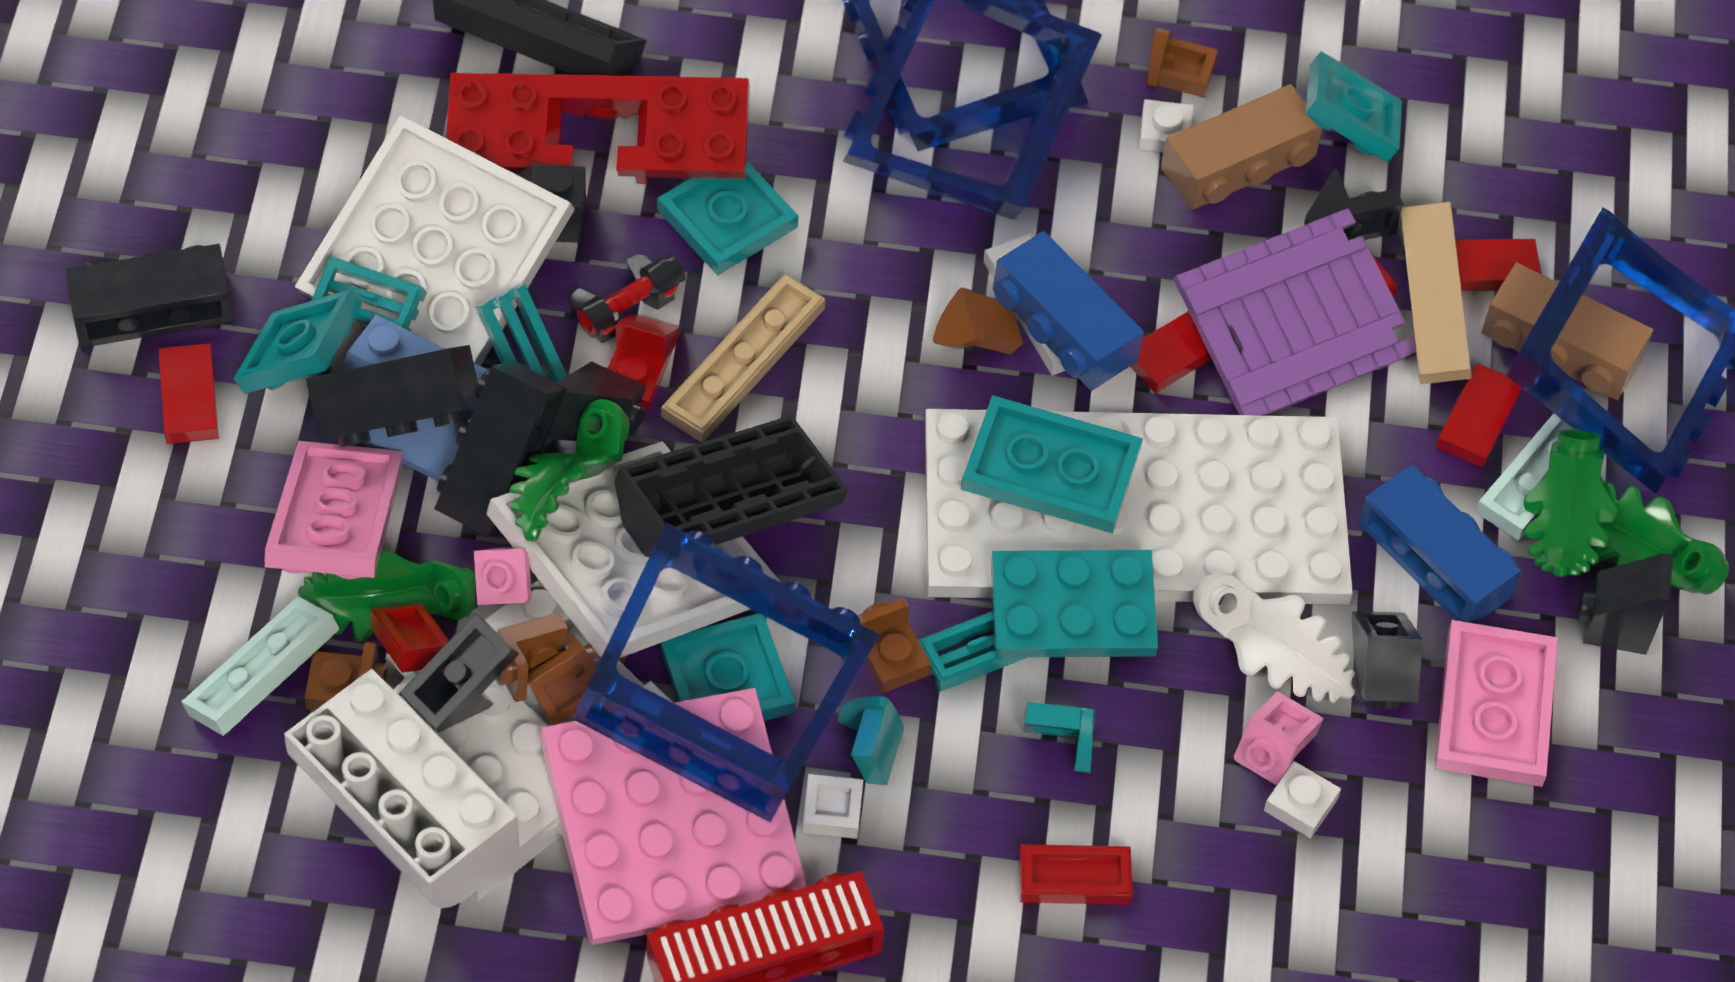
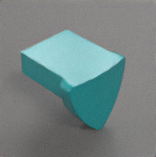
(1064, 722)
(877, 735)

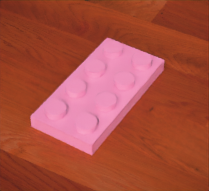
(334, 510)

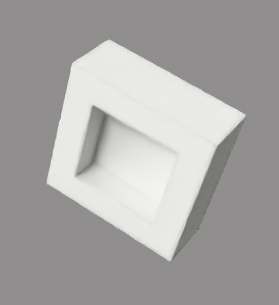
(1161, 121)
(1302, 799)
(832, 806)

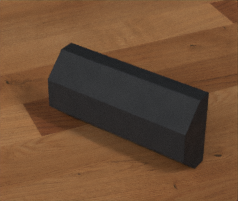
(546, 34)
(728, 485)

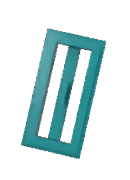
(406, 311)
(535, 325)
(961, 669)

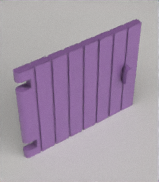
(1301, 312)

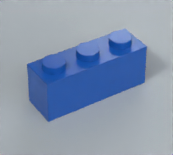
(1067, 311)
(1439, 546)

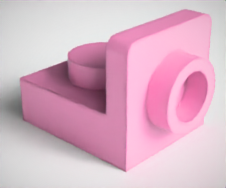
(502, 576)
(1276, 737)

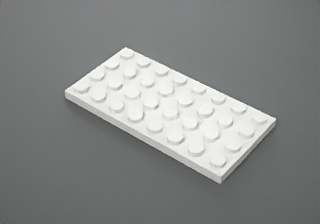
(1203, 496)

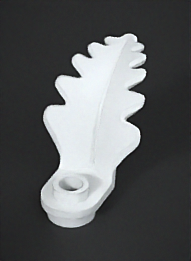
(1275, 637)

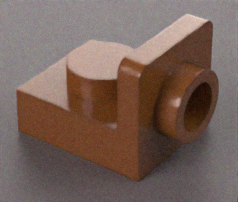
(536, 644)
(897, 653)
(334, 672)
(563, 679)

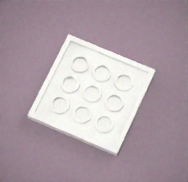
(444, 225)
(595, 565)

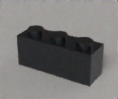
(149, 295)
(394, 395)
(500, 436)

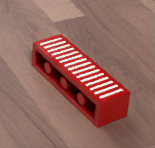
(772, 938)

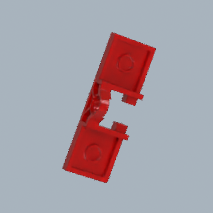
(683, 122)

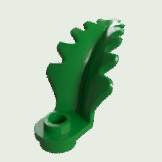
(555, 471)
(1570, 506)
(1654, 530)
(397, 582)

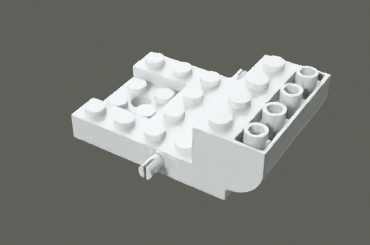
(445, 805)

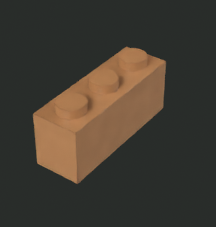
(1240, 147)
(1595, 345)

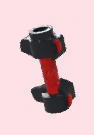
(653, 285)

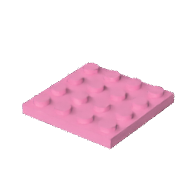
(655, 843)

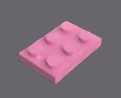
(1496, 703)

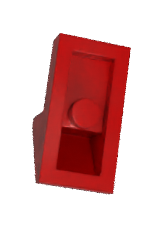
(644, 352)

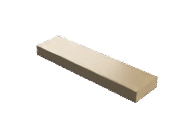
(1435, 293)
(743, 358)

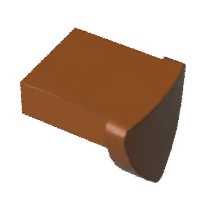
(1180, 64)
(977, 321)

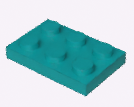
(1052, 464)
(1073, 603)

